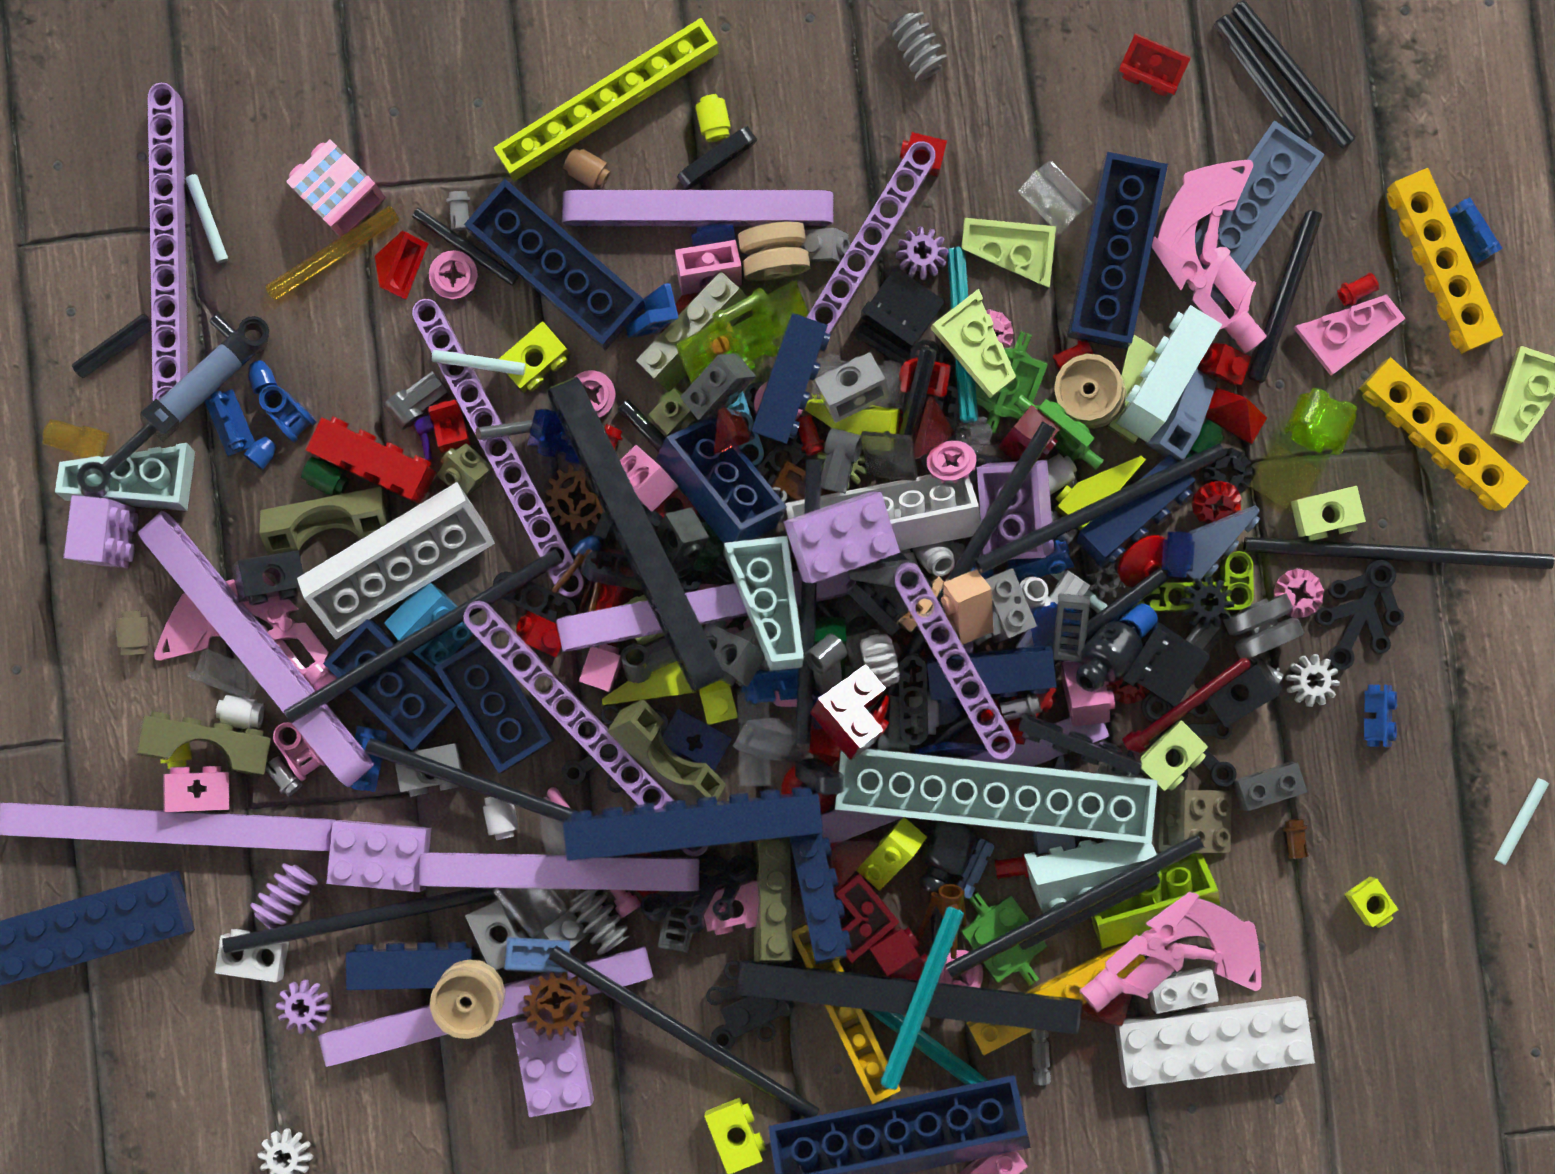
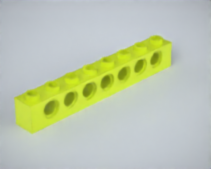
(607, 99)

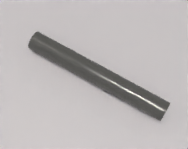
(503, 430)

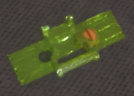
(748, 338)

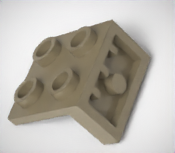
(1196, 812)

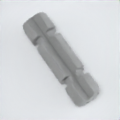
(1040, 1057)

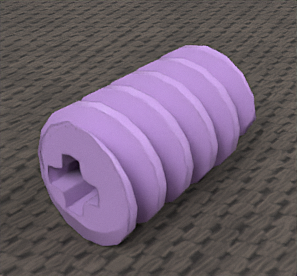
(282, 896)

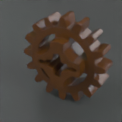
(564, 495)
(570, 1003)

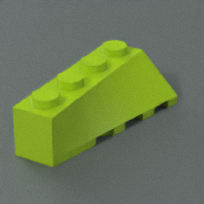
(1129, 917)

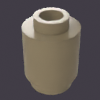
(132, 633)

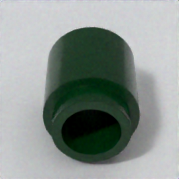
(1208, 437)
(325, 476)

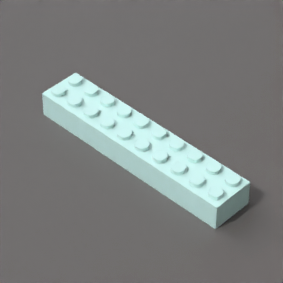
(998, 795)

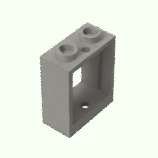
(1008, 616)

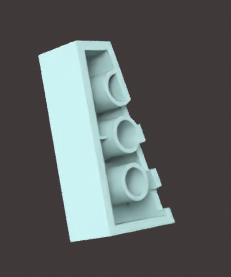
(1169, 373)
(145, 479)
(768, 593)
(1072, 872)

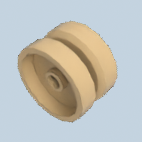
(774, 251)
(1082, 375)
(464, 1017)

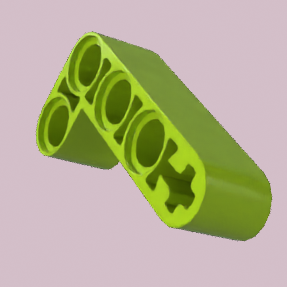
(1242, 581)

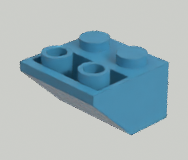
(420, 610)

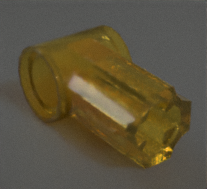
(83, 441)

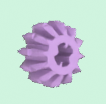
(929, 246)
(311, 999)

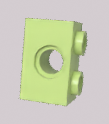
(1346, 507)
(1187, 744)

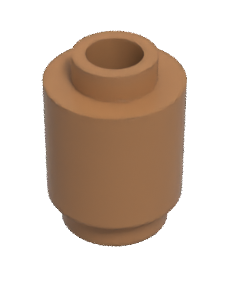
(586, 168)

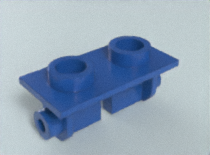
(1473, 231)
(229, 421)
(1038, 567)
(766, 682)
(1382, 727)
(370, 779)

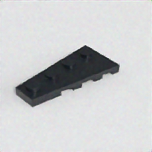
(1108, 753)

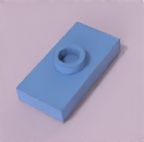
(533, 954)

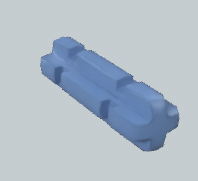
(975, 866)

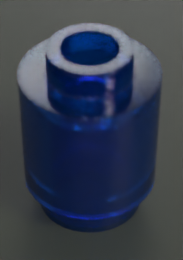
(713, 234)
(1178, 553)

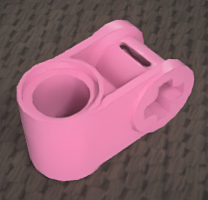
(297, 752)

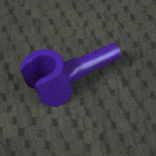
(423, 426)

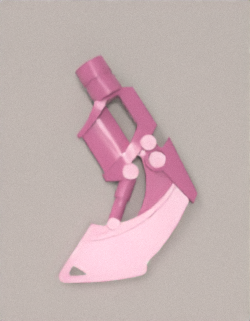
(1203, 194)
(191, 632)
(1232, 943)

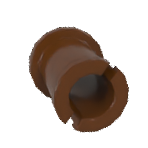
(1296, 838)

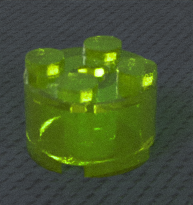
(1321, 422)

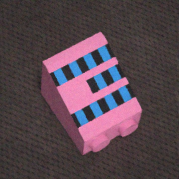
(335, 188)

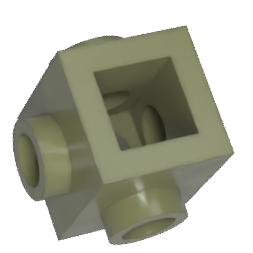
(672, 413)
(465, 468)

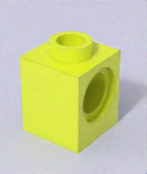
(1362, 893)

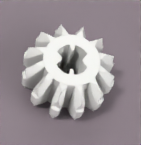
(880, 658)
(1312, 693)
(285, 1143)

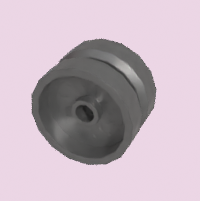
(1263, 626)

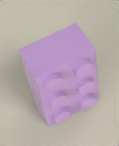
(1027, 511)
(100, 532)
(841, 537)
(377, 855)
(552, 1071)

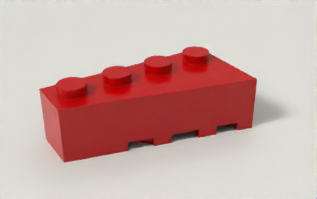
(372, 461)

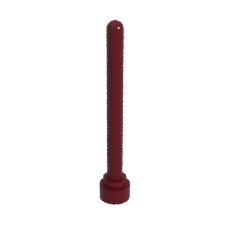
(1140, 740)

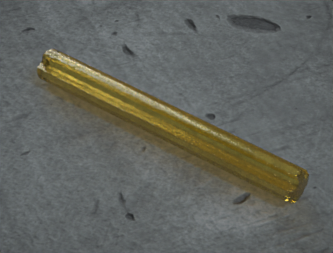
(332, 253)

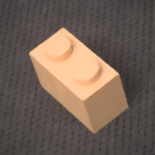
(968, 606)

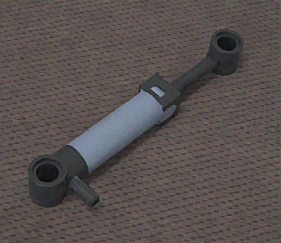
(165, 415)

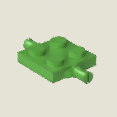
(1027, 382)
(1072, 437)
(994, 922)

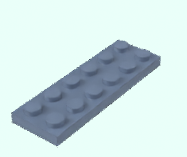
(1278, 173)

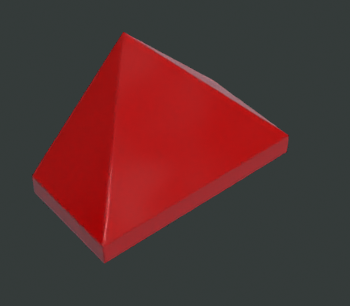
(399, 263)
(1235, 414)

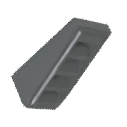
(881, 573)
(1072, 602)
(675, 944)

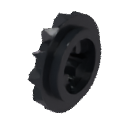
(1239, 463)

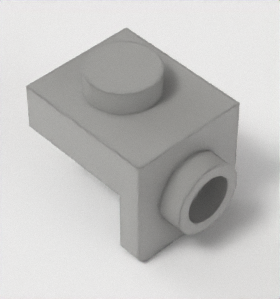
(826, 244)
(564, 929)

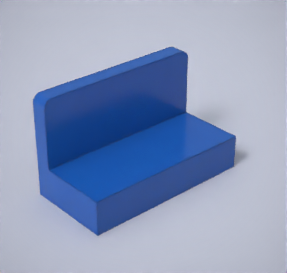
(659, 313)

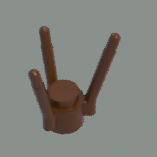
(597, 587)
(947, 896)

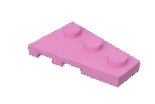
(1347, 333)

